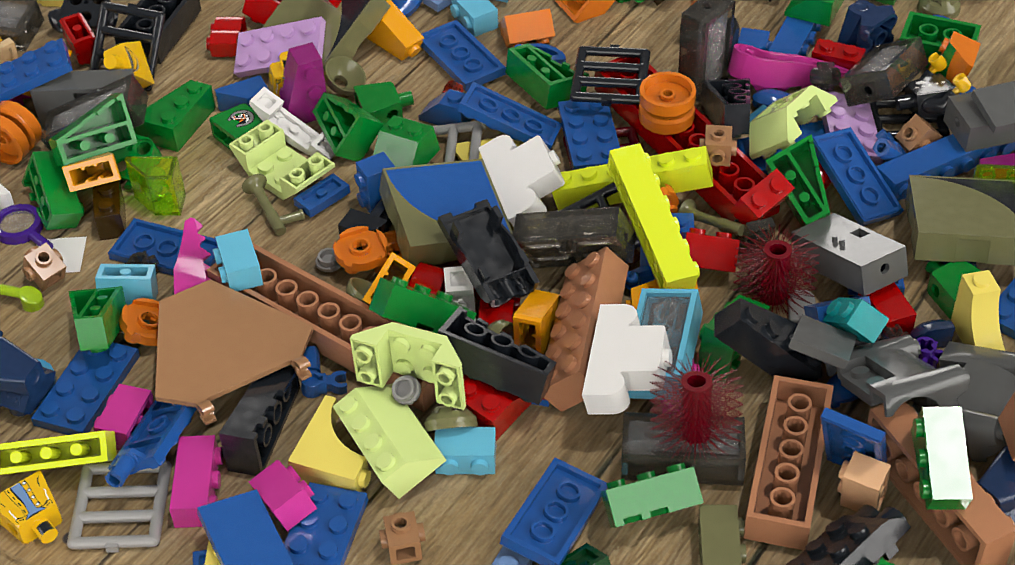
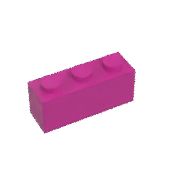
(194, 478)

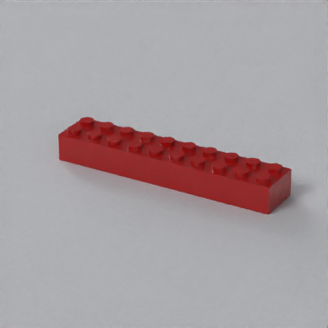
(728, 181)

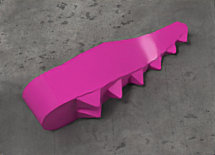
(771, 68)
(190, 264)

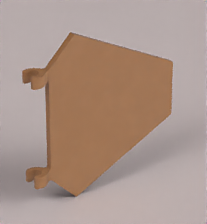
(222, 341)

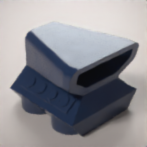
(868, 25)
(22, 379)
(1000, 482)

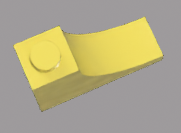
(977, 311)
(324, 458)

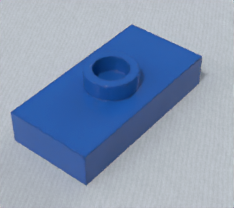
(322, 195)

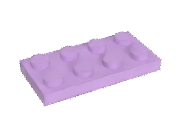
(263, 46)
(858, 118)

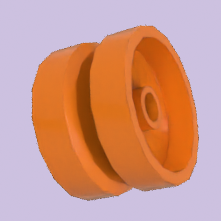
(667, 102)
(18, 132)

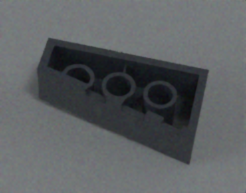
(727, 103)
(764, 340)
(497, 359)
(258, 422)

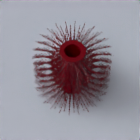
(776, 269)
(696, 407)

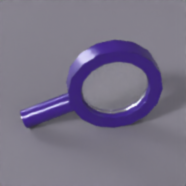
(20, 225)

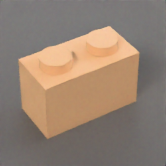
(863, 482)

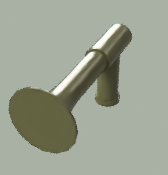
(255, 185)
(729, 226)

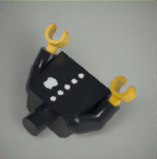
(930, 92)

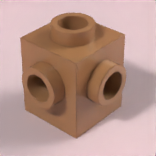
(917, 134)
(719, 144)
(43, 266)
(402, 537)

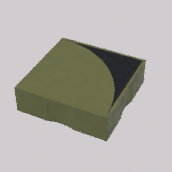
(344, 27)
(962, 219)

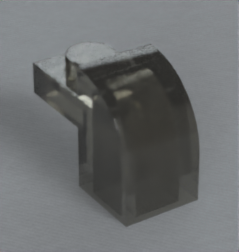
(754, 226)

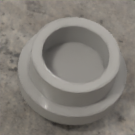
(326, 261)
(406, 389)

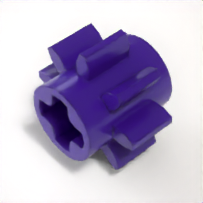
(929, 351)

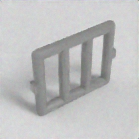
(114, 543)

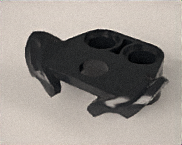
(88, 8)

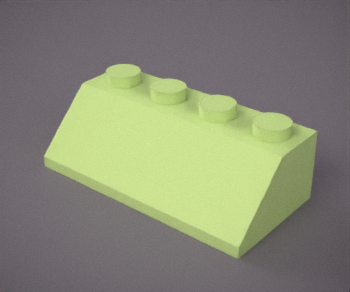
(389, 437)

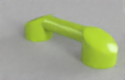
(29, 296)

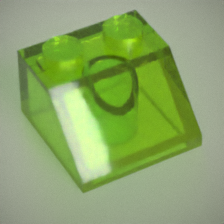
(157, 183)

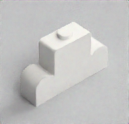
(521, 173)
(623, 359)

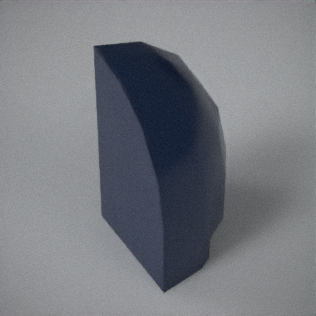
(938, 330)

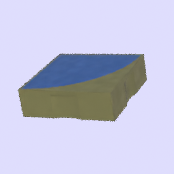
(423, 192)

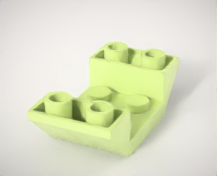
(777, 124)
(266, 153)
(409, 352)

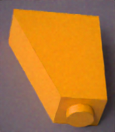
(397, 34)
(91, 172)
(393, 266)
(535, 320)

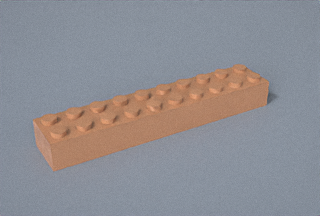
(324, 307)

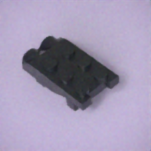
(489, 254)
(856, 539)

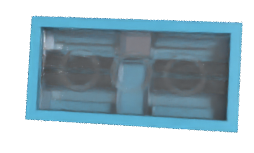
(681, 315)

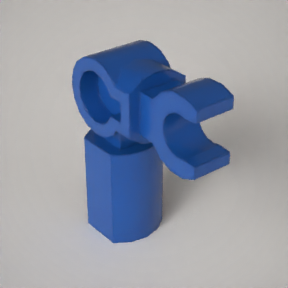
(887, 147)
(320, 382)

